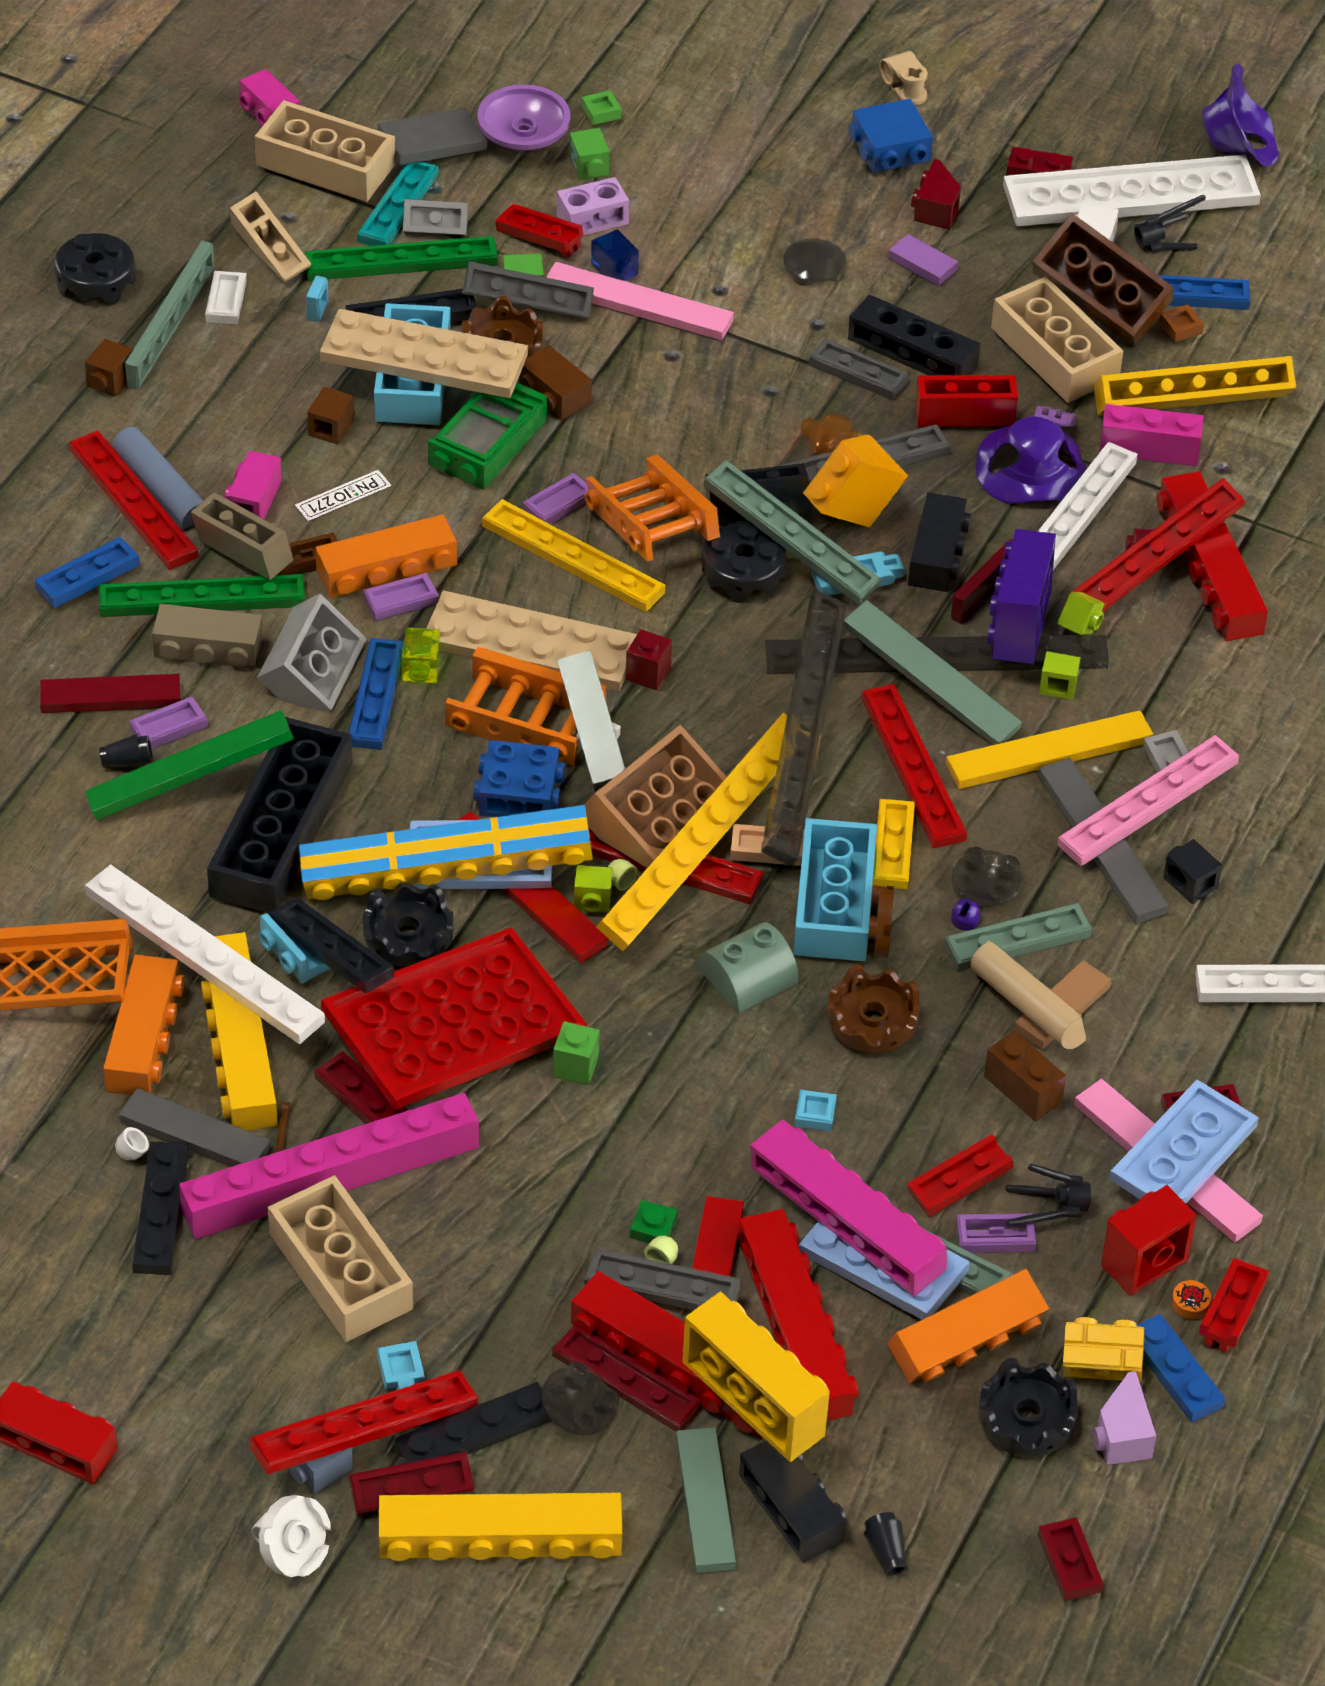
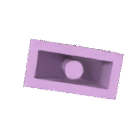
(1125, 1425)

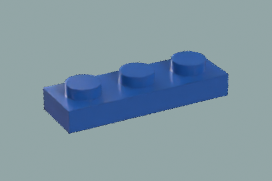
(87, 572)
(1179, 1370)

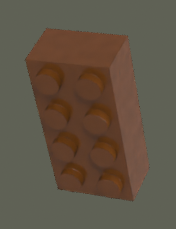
(1103, 279)

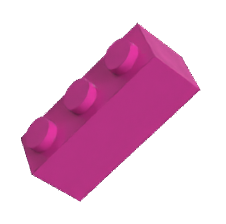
(1153, 433)

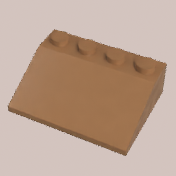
(653, 797)

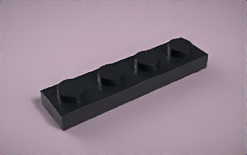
(460, 304)
(332, 945)
(160, 1208)
(476, 1426)

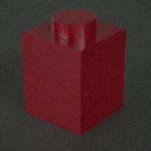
(648, 659)

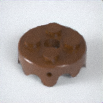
(506, 323)
(881, 993)

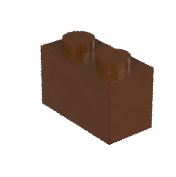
(559, 380)
(1024, 1076)

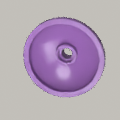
(524, 117)

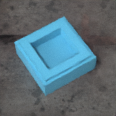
(317, 299)
(815, 1110)

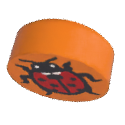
(1191, 1299)

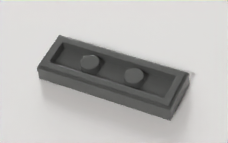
(859, 369)

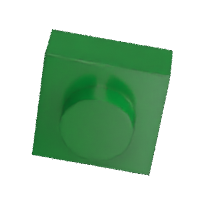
(652, 1221)

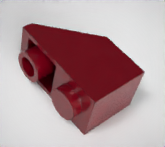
(938, 197)

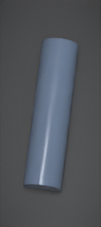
(157, 476)

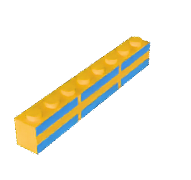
(445, 852)

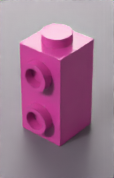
(263, 94)
(256, 483)

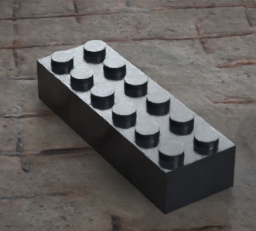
(277, 815)

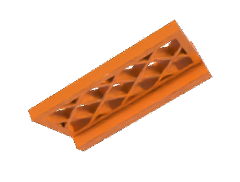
(55, 945)

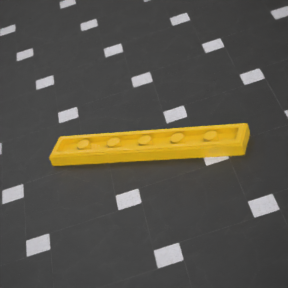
(573, 555)
(1047, 748)

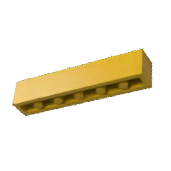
(1197, 384)
(242, 1053)
(500, 1526)

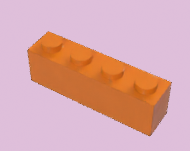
(386, 556)
(143, 1025)
(967, 1327)

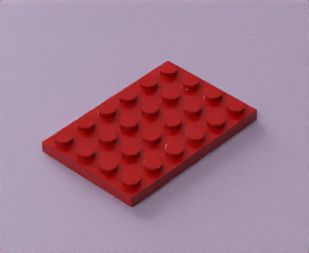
(452, 1018)

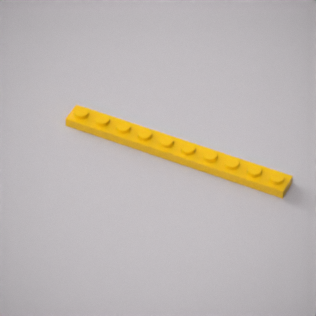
(694, 839)

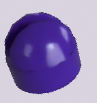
(972, 917)

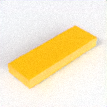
(893, 843)

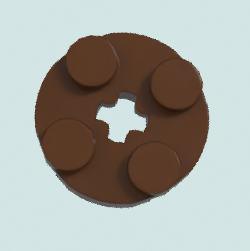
(880, 920)

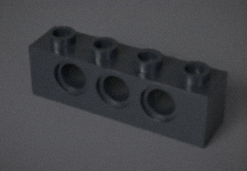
(912, 339)

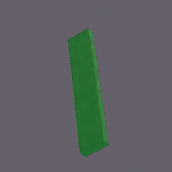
(401, 258)
(214, 594)
(189, 765)

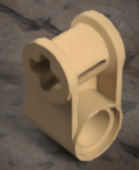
(905, 76)

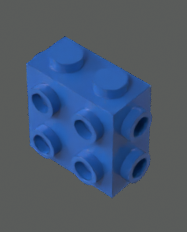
(891, 135)
(518, 779)

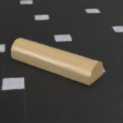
(1029, 995)

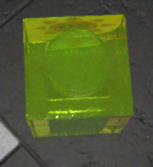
(421, 655)

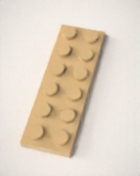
(424, 353)
(528, 635)

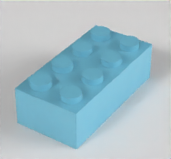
(404, 398)
(835, 889)

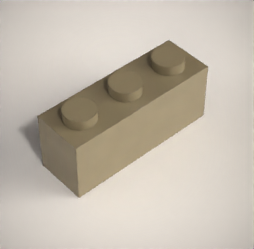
(242, 536)
(207, 636)

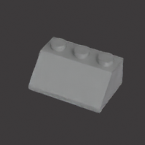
(312, 655)

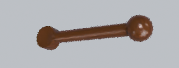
(285, 1109)

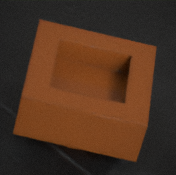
(1181, 323)

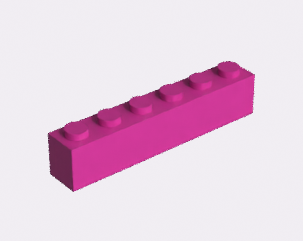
(849, 1207)

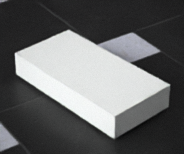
(226, 297)

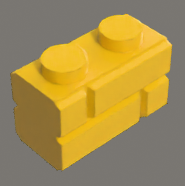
(1102, 1349)

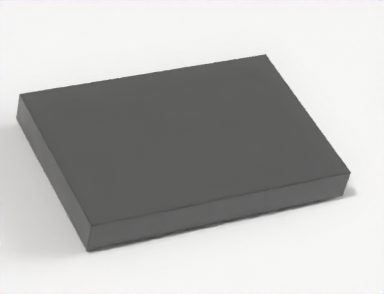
(434, 136)

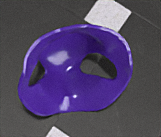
(1235, 115)
(1039, 471)

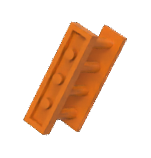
(665, 487)
(518, 678)

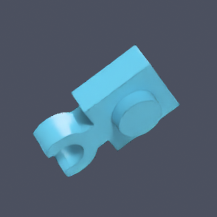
(400, 1365)

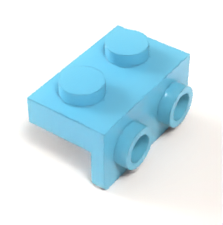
(290, 954)

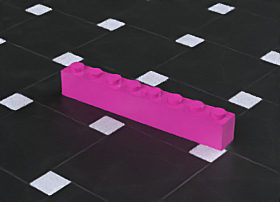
(353, 1156)

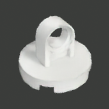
(293, 1536)

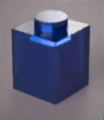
(614, 256)

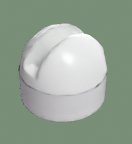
(131, 1144)

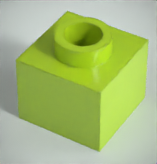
(1082, 613)
(1059, 675)
(593, 888)

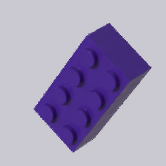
(1022, 596)

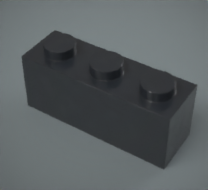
(783, 482)
(939, 542)
(793, 1500)

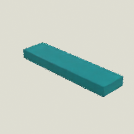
(388, 215)

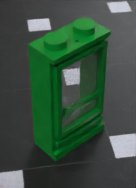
(487, 434)

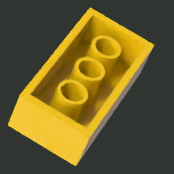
(756, 1376)

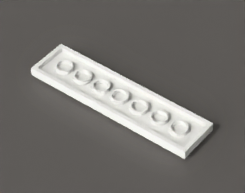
(1132, 189)

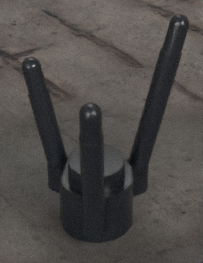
(1152, 229)
(1072, 1195)

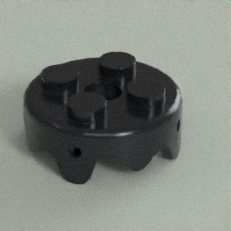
(102, 279)
(739, 573)
(407, 907)
(1035, 1388)

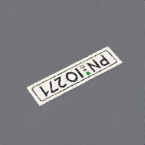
(343, 495)

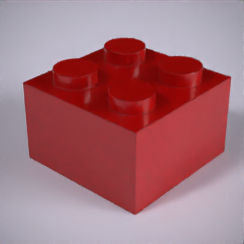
(1148, 1239)

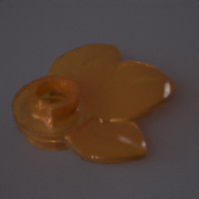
(828, 433)

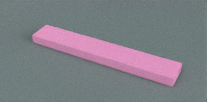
(648, 302)
(1148, 800)
(1128, 1125)

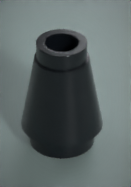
(127, 753)
(886, 1540)

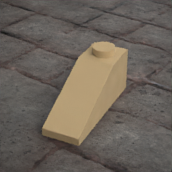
(267, 237)

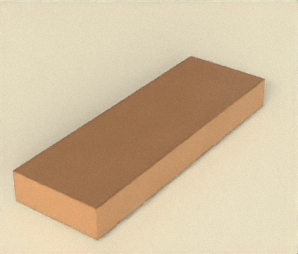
(1078, 990)

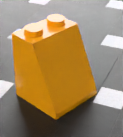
(856, 481)

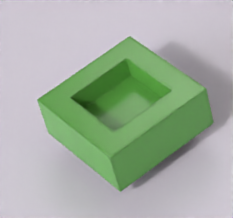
(601, 107)

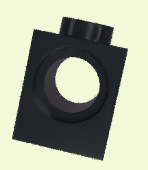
(1192, 871)

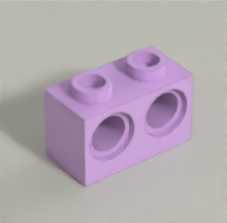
(594, 205)

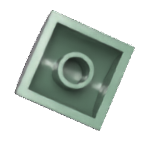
(750, 966)

